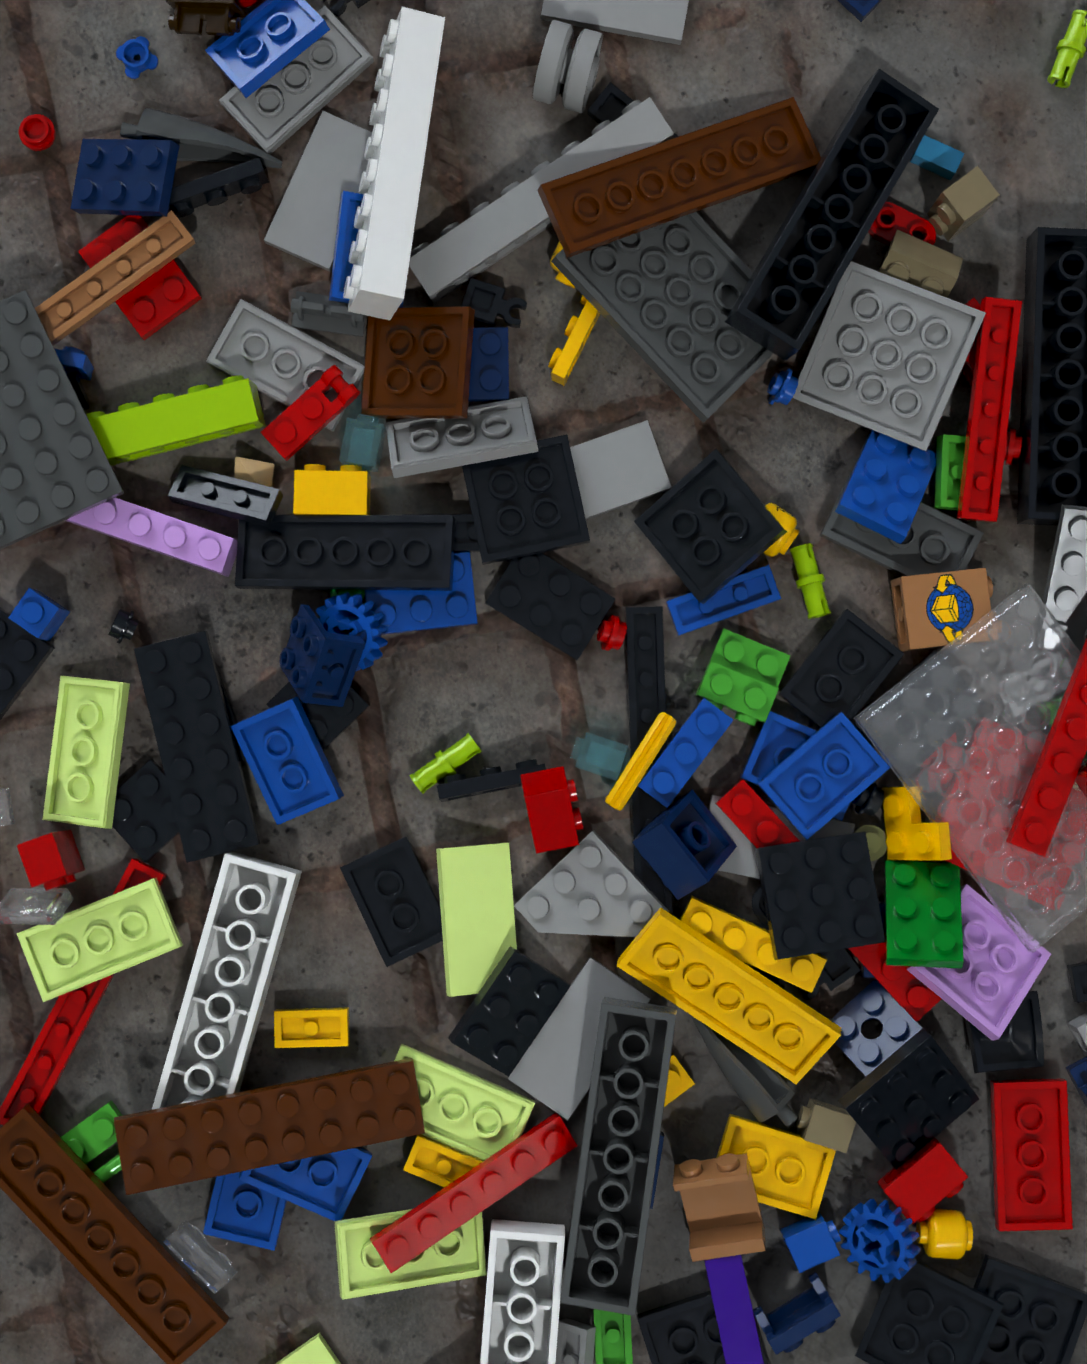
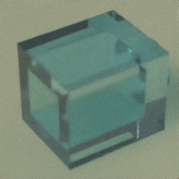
(363, 442)
(599, 755)

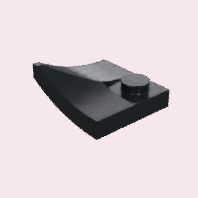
(1019, 1045)

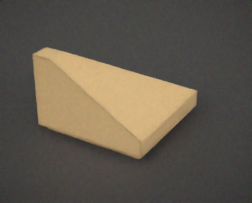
(254, 471)

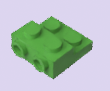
(743, 677)

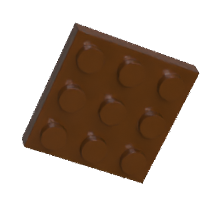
(419, 363)

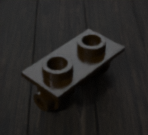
(221, 17)

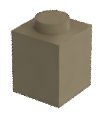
(825, 1125)

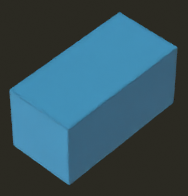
(937, 157)

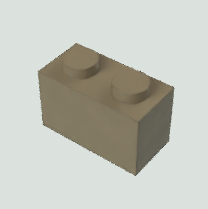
(962, 204)
(921, 264)

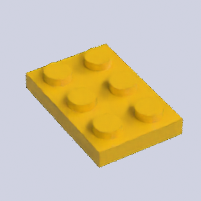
(782, 1164)

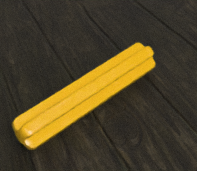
(640, 761)

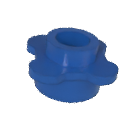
(135, 47)
(782, 387)

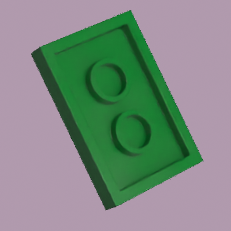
(923, 914)

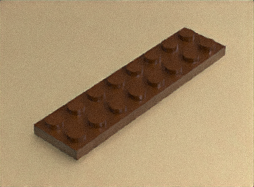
(679, 177)
(268, 1126)
(104, 1240)

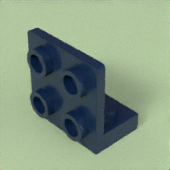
(319, 661)

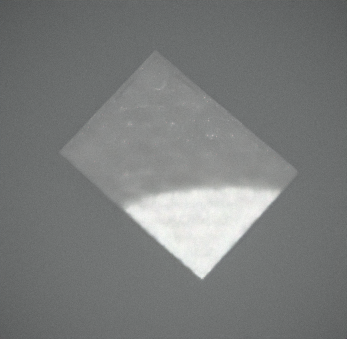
(966, 746)

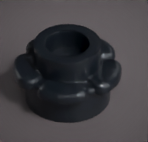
(123, 626)
(869, 800)

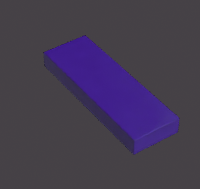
(733, 1310)

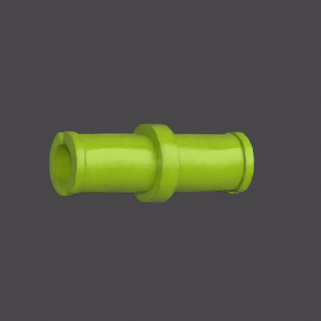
(1070, 50)
(810, 581)
(445, 763)

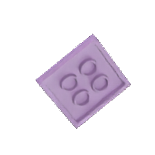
(994, 969)

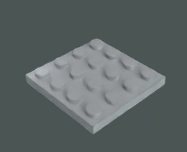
(888, 355)

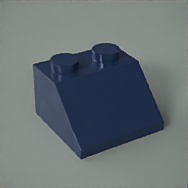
(685, 845)

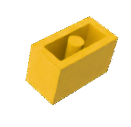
(331, 491)

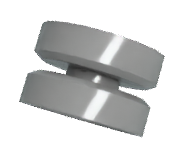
(566, 66)

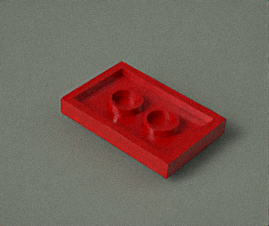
(155, 299)

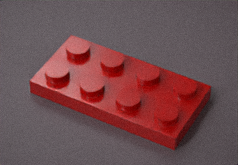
(1031, 1154)

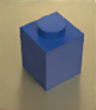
(39, 614)
(811, 1242)

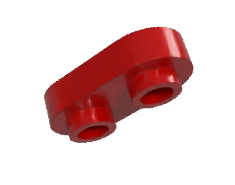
(903, 221)

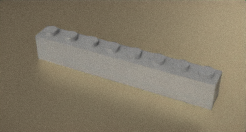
(519, 213)

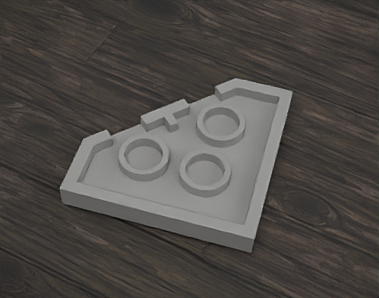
(590, 895)

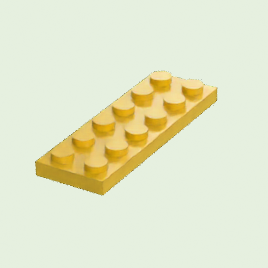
(728, 996)

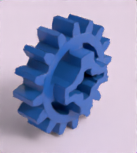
(348, 612)
(879, 1240)

